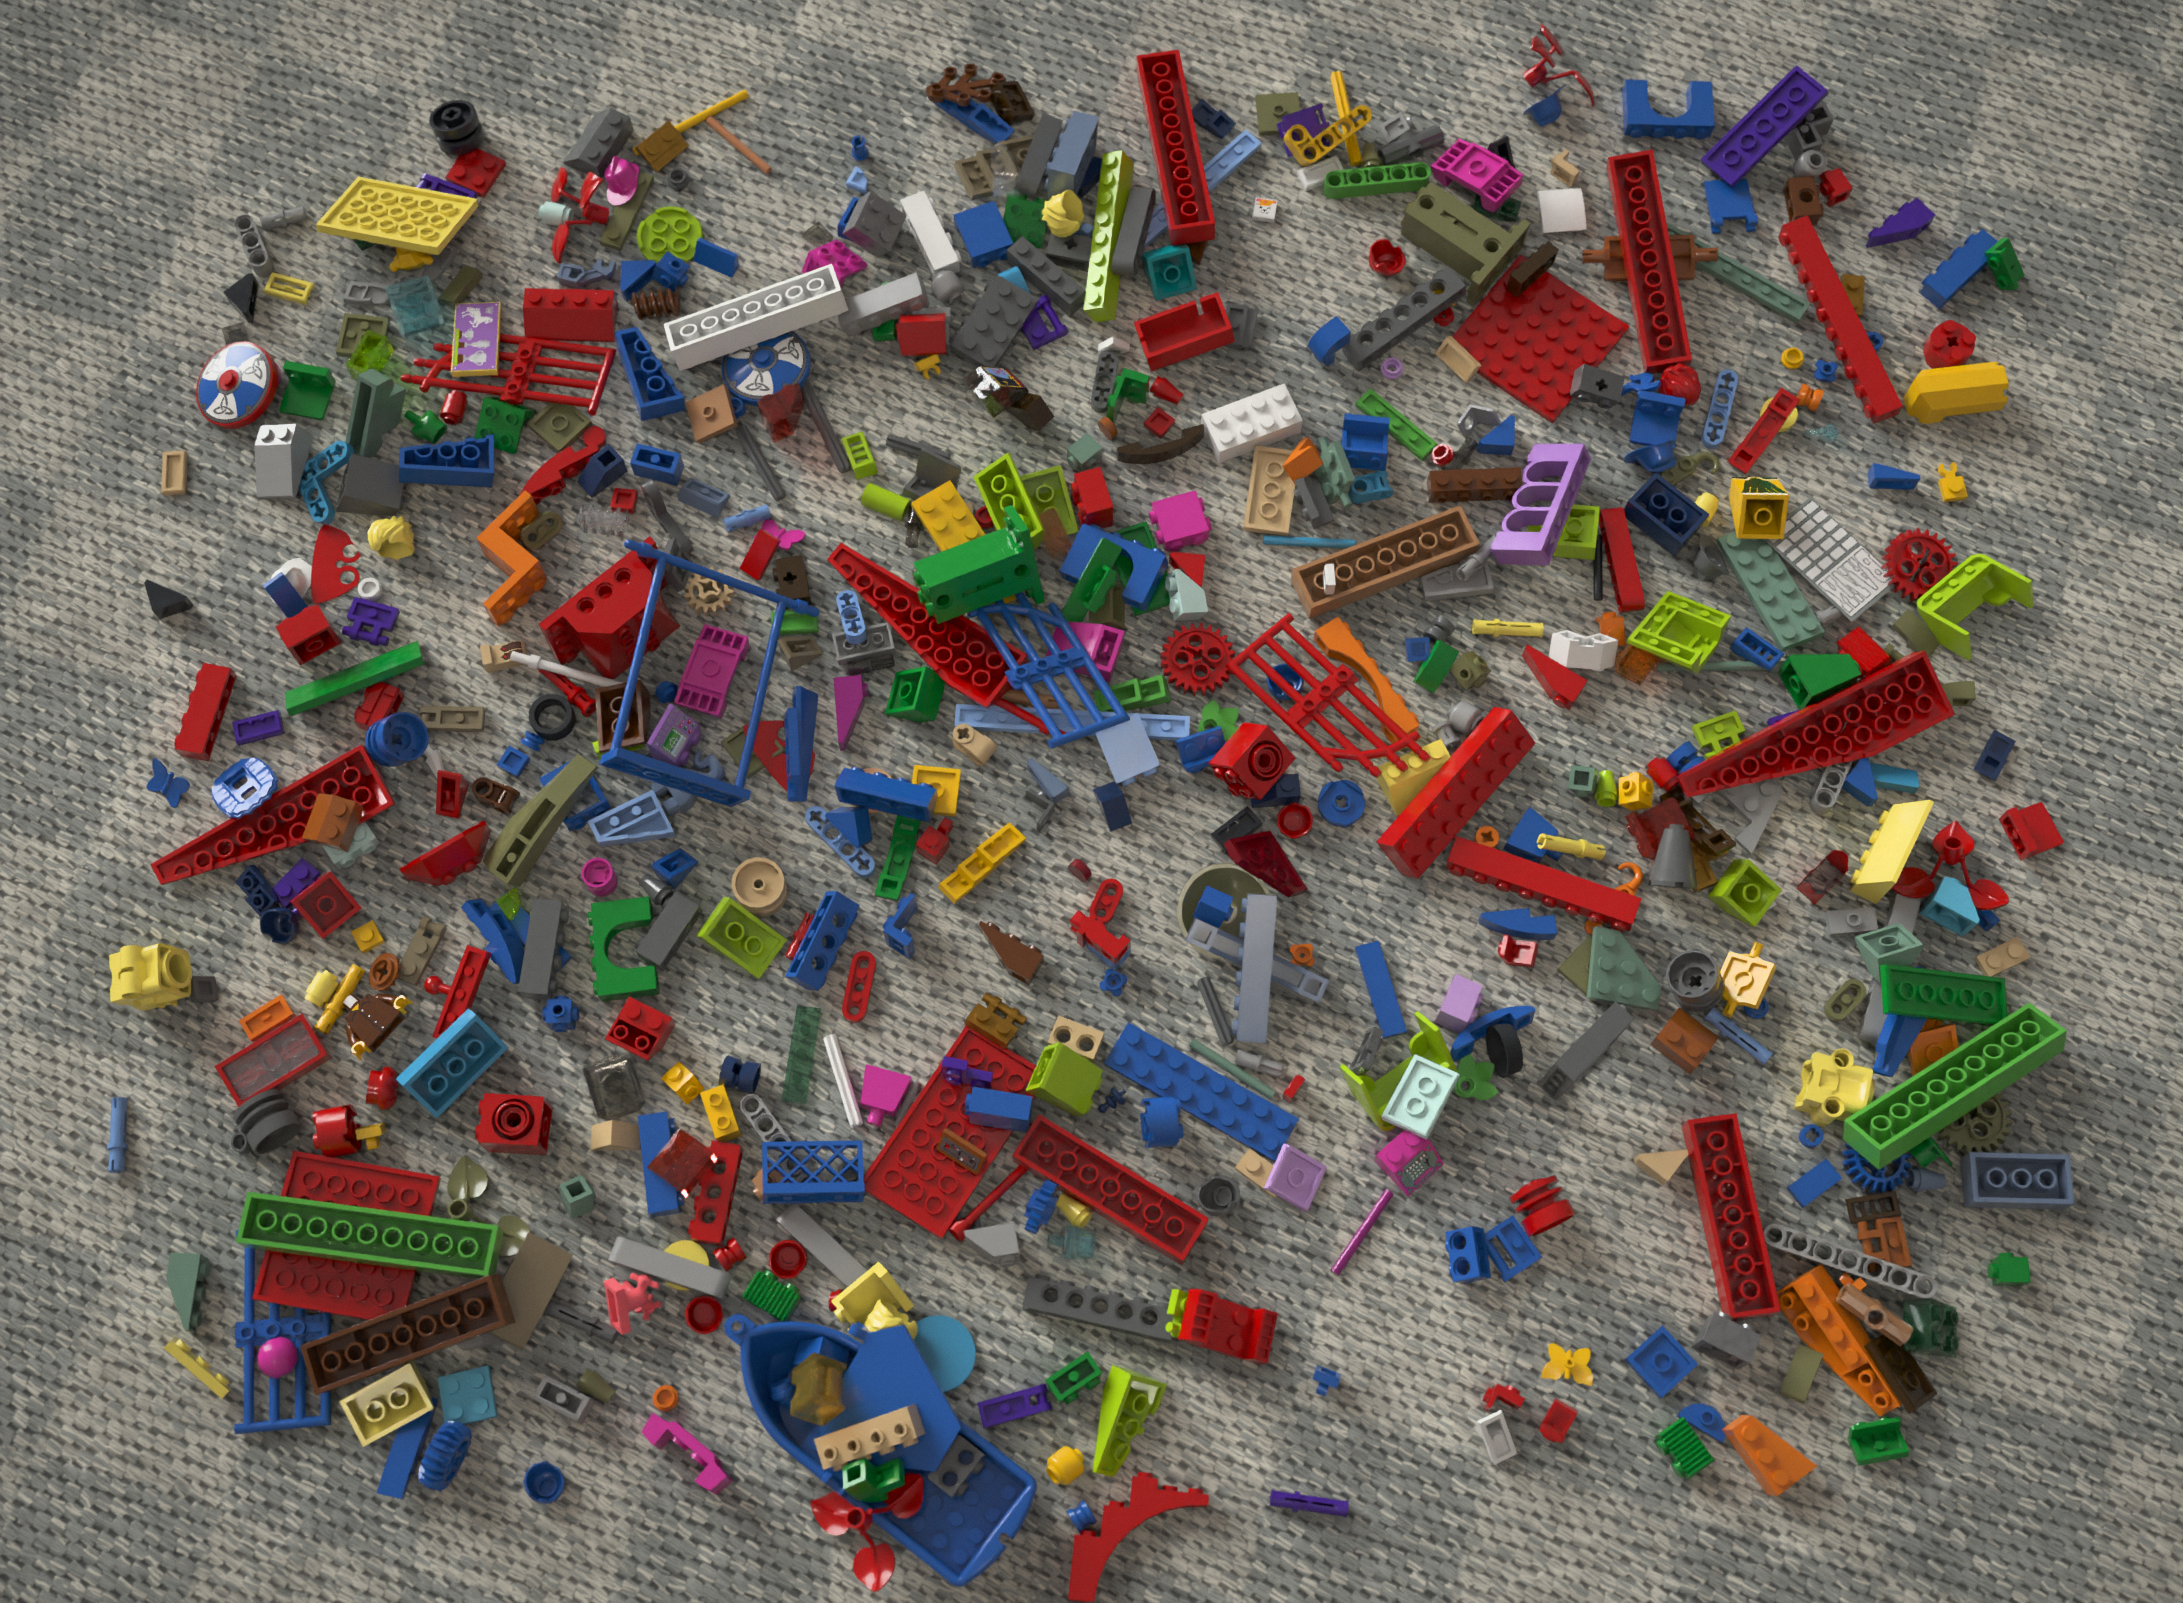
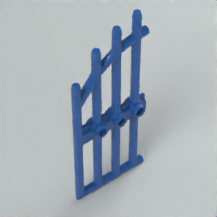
(1045, 668)
(256, 1333)

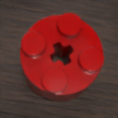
(1949, 345)
(336, 1131)

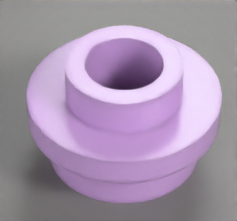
(1392, 362)

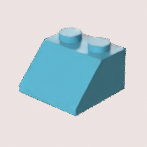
(1951, 907)

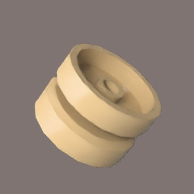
(747, 883)

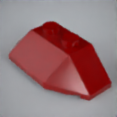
(450, 858)

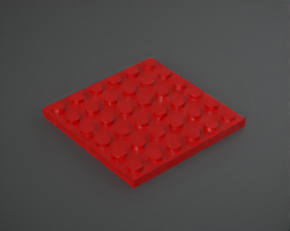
(1538, 340)
(339, 1285)

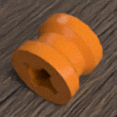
(1491, 834)

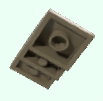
(977, 171)
(530, 1285)

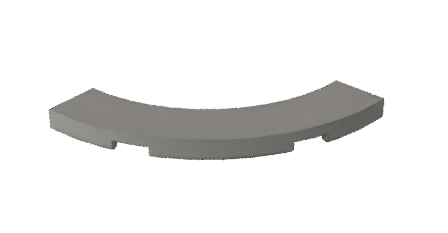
(375, 293)

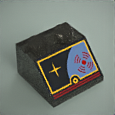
(994, 388)

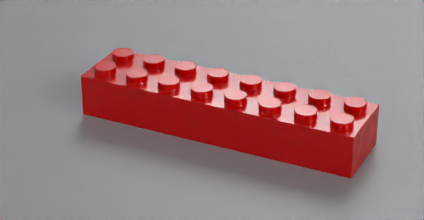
(1456, 792)
(1110, 1189)
(1730, 1217)

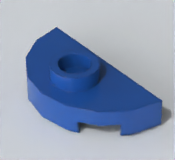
(1705, 1420)

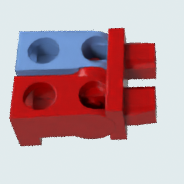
(1099, 940)

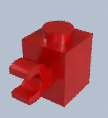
(934, 842)

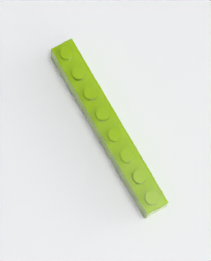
(1112, 199)

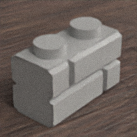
(563, 1399)

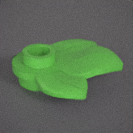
(1215, 717)
(1477, 1078)

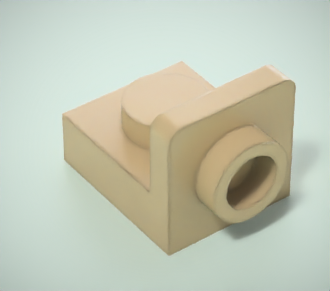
(1563, 170)

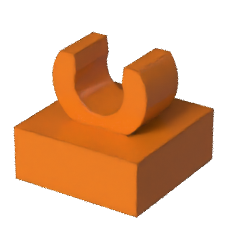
(1859, 1283)

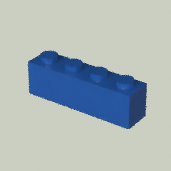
(1959, 270)
(654, 1133)

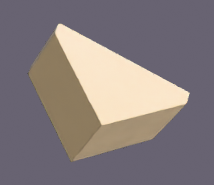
(615, 1136)
(1661, 1164)

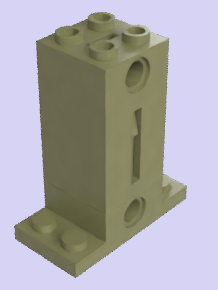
(1461, 237)

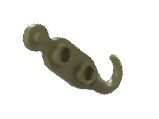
(1686, 466)

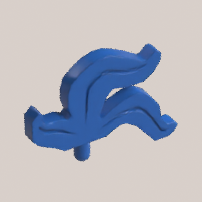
(1646, 383)

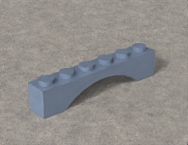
(1282, 972)

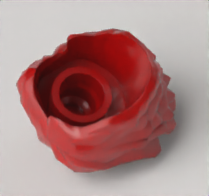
(1681, 382)

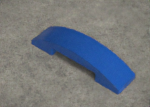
(1515, 1016)

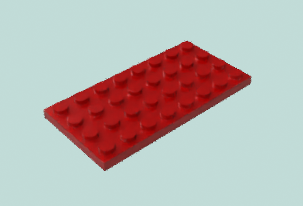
(910, 1169)

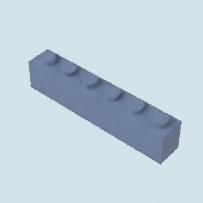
(1256, 967)

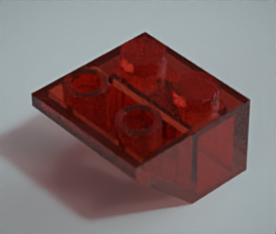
(781, 411)

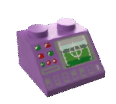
(674, 737)

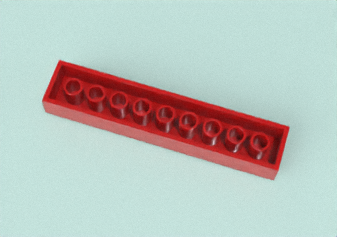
(1175, 148)
(1648, 261)

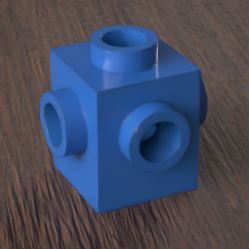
(671, 272)
(566, 1019)

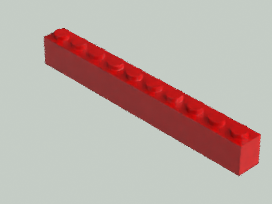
(1840, 320)

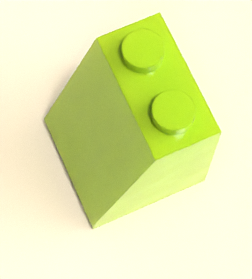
(1065, 1079)

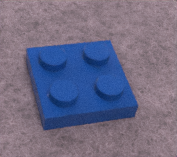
(1661, 1362)

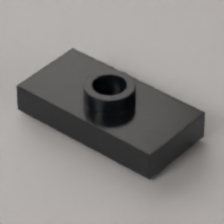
(1240, 825)

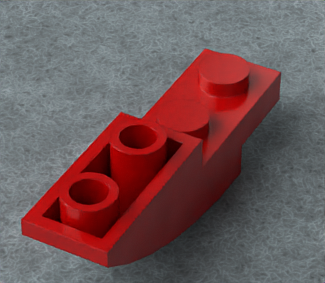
(549, 477)

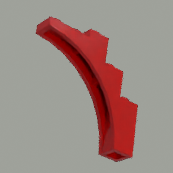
(1146, 1501)

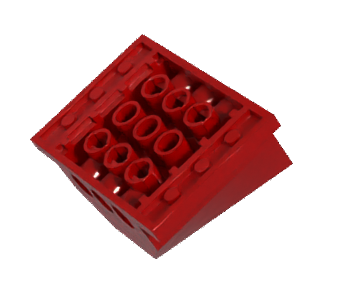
(607, 617)

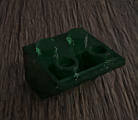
(1932, 1326)

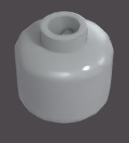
(1810, 164)
(947, 286)
(1464, 717)

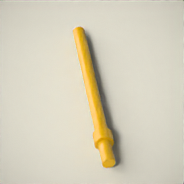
(708, 112)

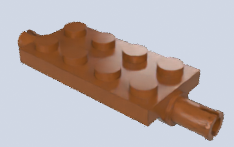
(1683, 250)

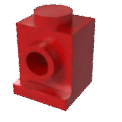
(1834, 186)

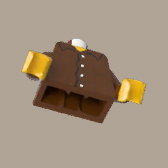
(372, 1020)

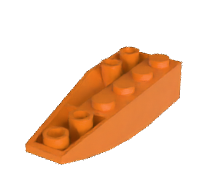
(1836, 1333)

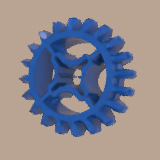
(1878, 1179)
(444, 1455)

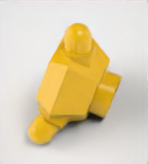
(409, 259)

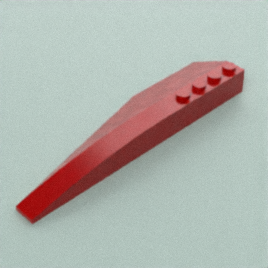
(1884, 712)

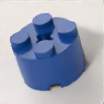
(1160, 1122)

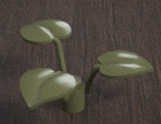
(471, 1181)

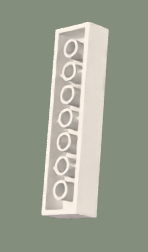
(755, 317)

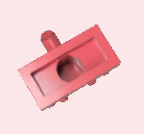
(626, 1298)

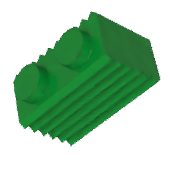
(772, 1296)
(1683, 1448)

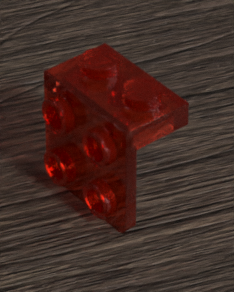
(1650, 825)

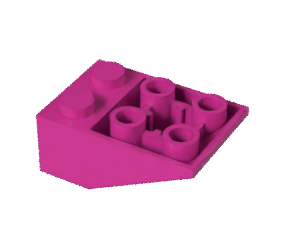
(1099, 641)

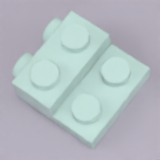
(362, 843)

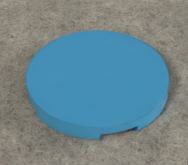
(946, 1349)

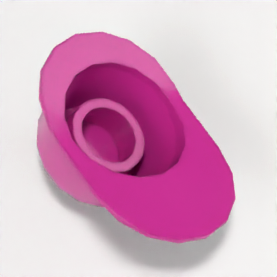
(621, 180)

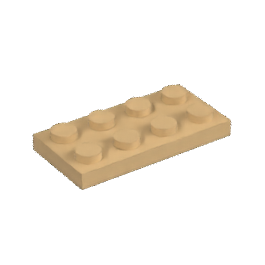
(1269, 493)

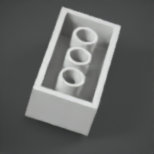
(1251, 422)

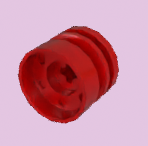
(1542, 1205)

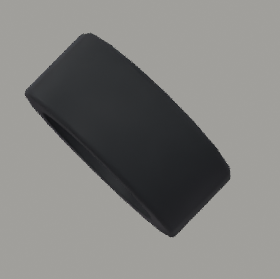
(558, 732)

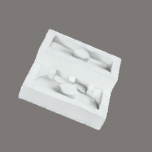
(1561, 210)

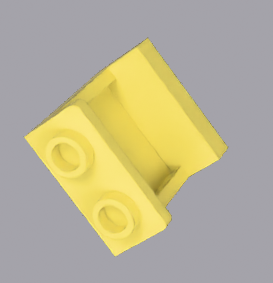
(862, 1295)

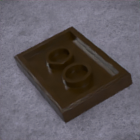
(1901, 1372)

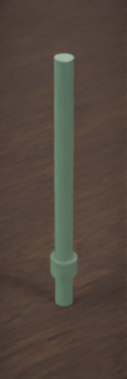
(1721, 666)

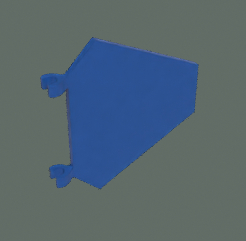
(891, 1376)

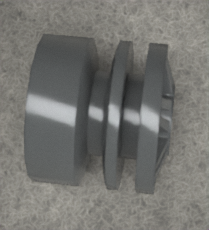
(1691, 969)
(267, 1121)

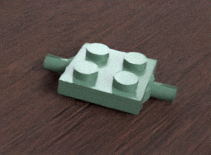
(1335, 473)

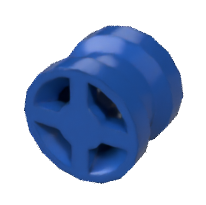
(1081, 1516)

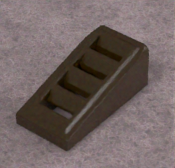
(1891, 1195)

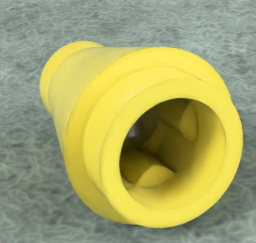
(1075, 1212)

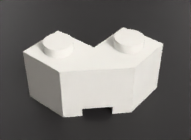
(1583, 652)

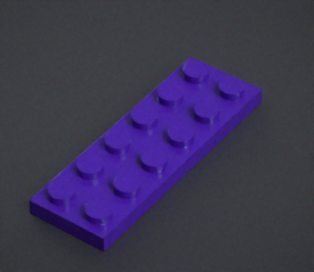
(1764, 126)

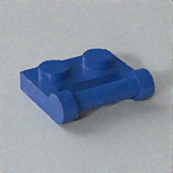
(1516, 1245)

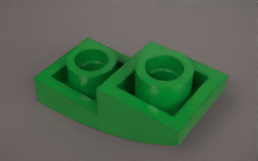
(1436, 667)

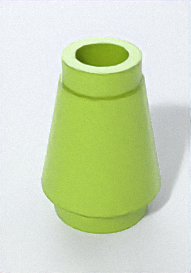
(1606, 789)

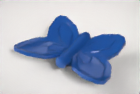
(170, 786)

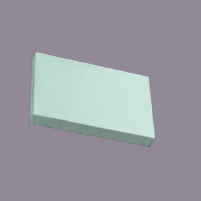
(1420, 1096)

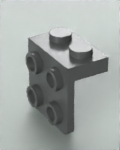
(931, 473)

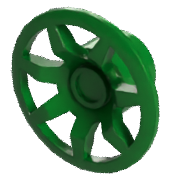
(1928, 1151)

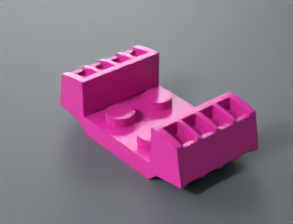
(1479, 172)
(711, 671)
(659, 1433)

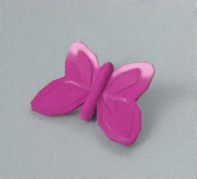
(786, 538)

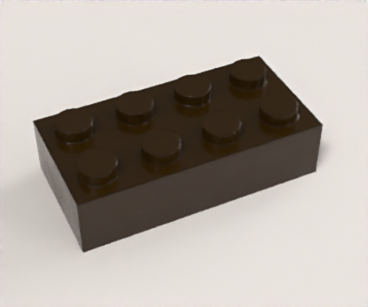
(1532, 269)

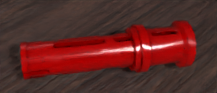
(575, 694)

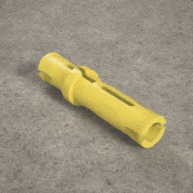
(1499, 627)
(1578, 848)

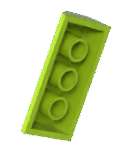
(1003, 486)

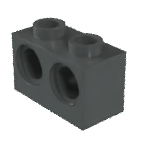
(952, 1465)

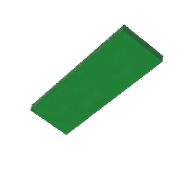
(353, 678)
(1943, 995)

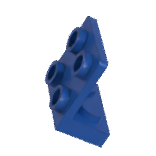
(1655, 418)
(894, 931)

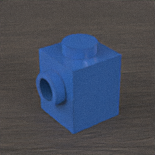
(1213, 907)

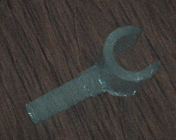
(1829, 430)

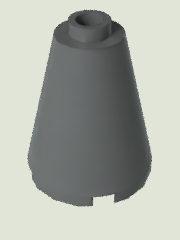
(1674, 860)

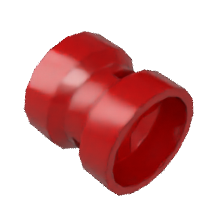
(729, 1254)

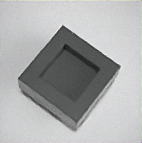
(203, 989)

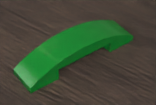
(898, 859)

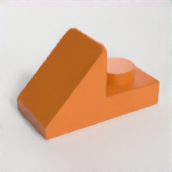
(1303, 460)

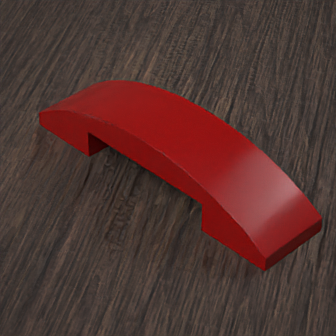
(1764, 431)

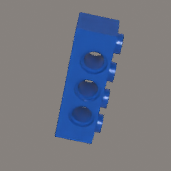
(811, 947)

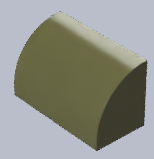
(1113, 610)

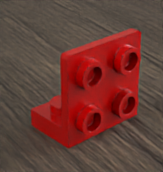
(2030, 830)

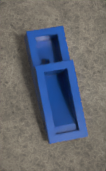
(1520, 924)

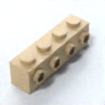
(869, 1437)

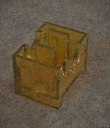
(817, 1389)

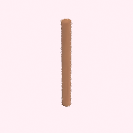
(748, 153)

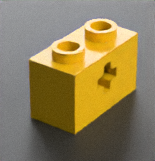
(721, 1114)

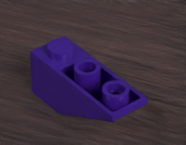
(1905, 225)

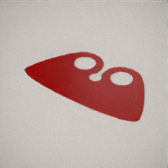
(324, 573)
(765, 746)

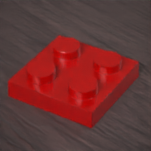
(476, 171)

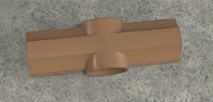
(1885, 1323)

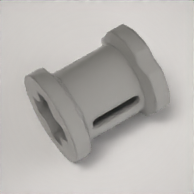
(1445, 727)

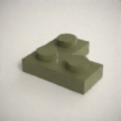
(354, 328)

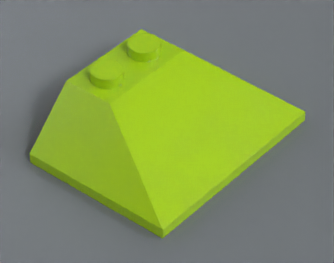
(1681, 632)

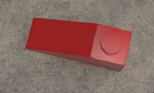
(1558, 681)

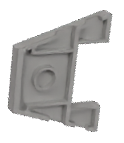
(1754, 803)

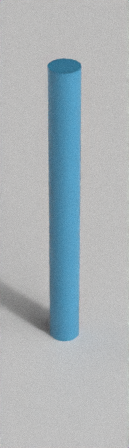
(1308, 542)

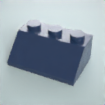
(1665, 514)

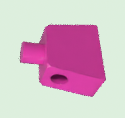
(883, 1093)

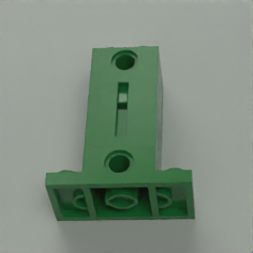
(980, 571)

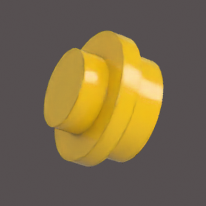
(1792, 358)

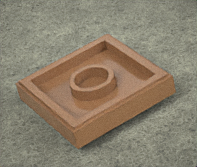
(711, 413)

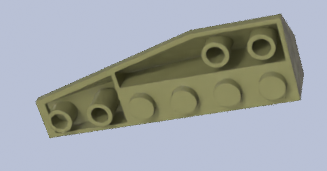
(537, 822)

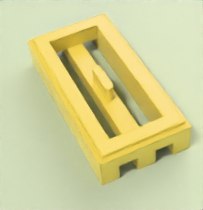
(288, 296)

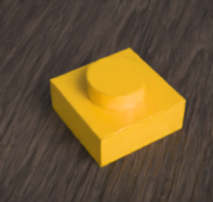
(367, 936)

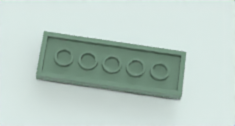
(1771, 590)

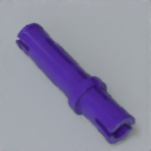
(1280, 1499)

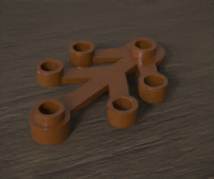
(940, 91)

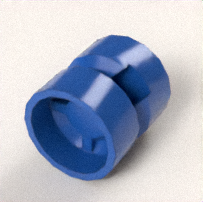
(1681, 754)

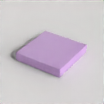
(1295, 1177)

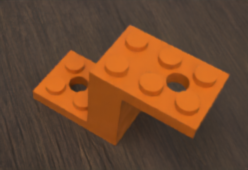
(501, 548)

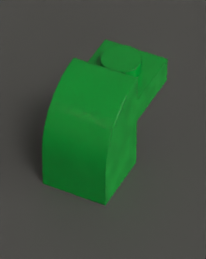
(872, 1483)

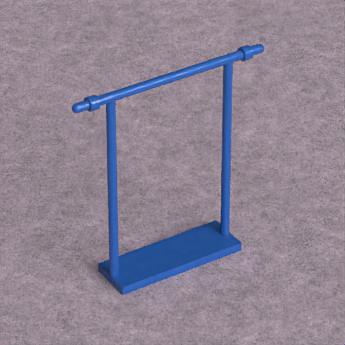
(665, 773)

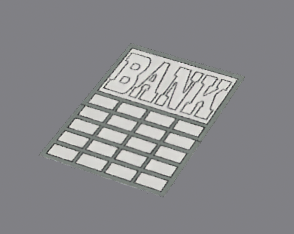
(1832, 560)

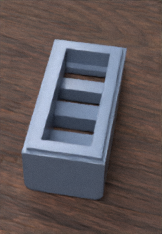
(1051, 785)

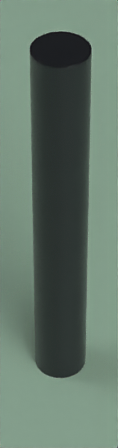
(1598, 570)

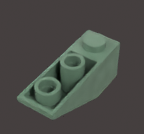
(186, 1282)

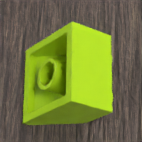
(1744, 892)

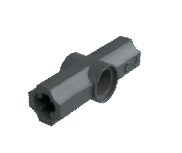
(1411, 145)

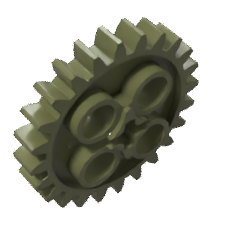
(1964, 1137)

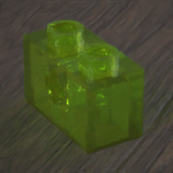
(370, 353)

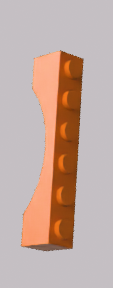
(1338, 643)

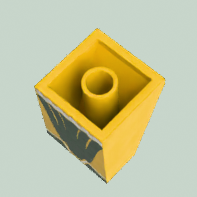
(1758, 507)

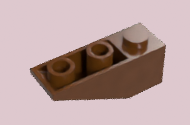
(1017, 958)

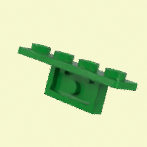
(1093, 583)

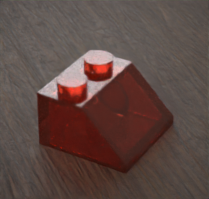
(682, 1162)

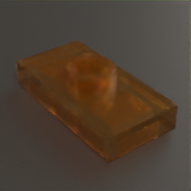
(1055, 534)

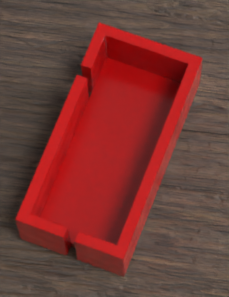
(1183, 332)

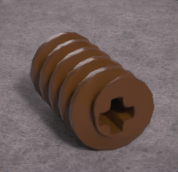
(657, 304)

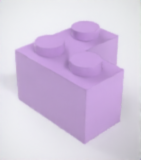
(1459, 1004)

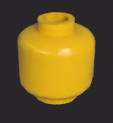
(1065, 1465)

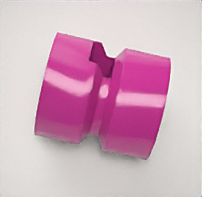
(599, 877)

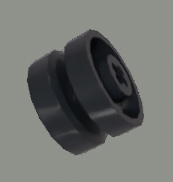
(457, 127)

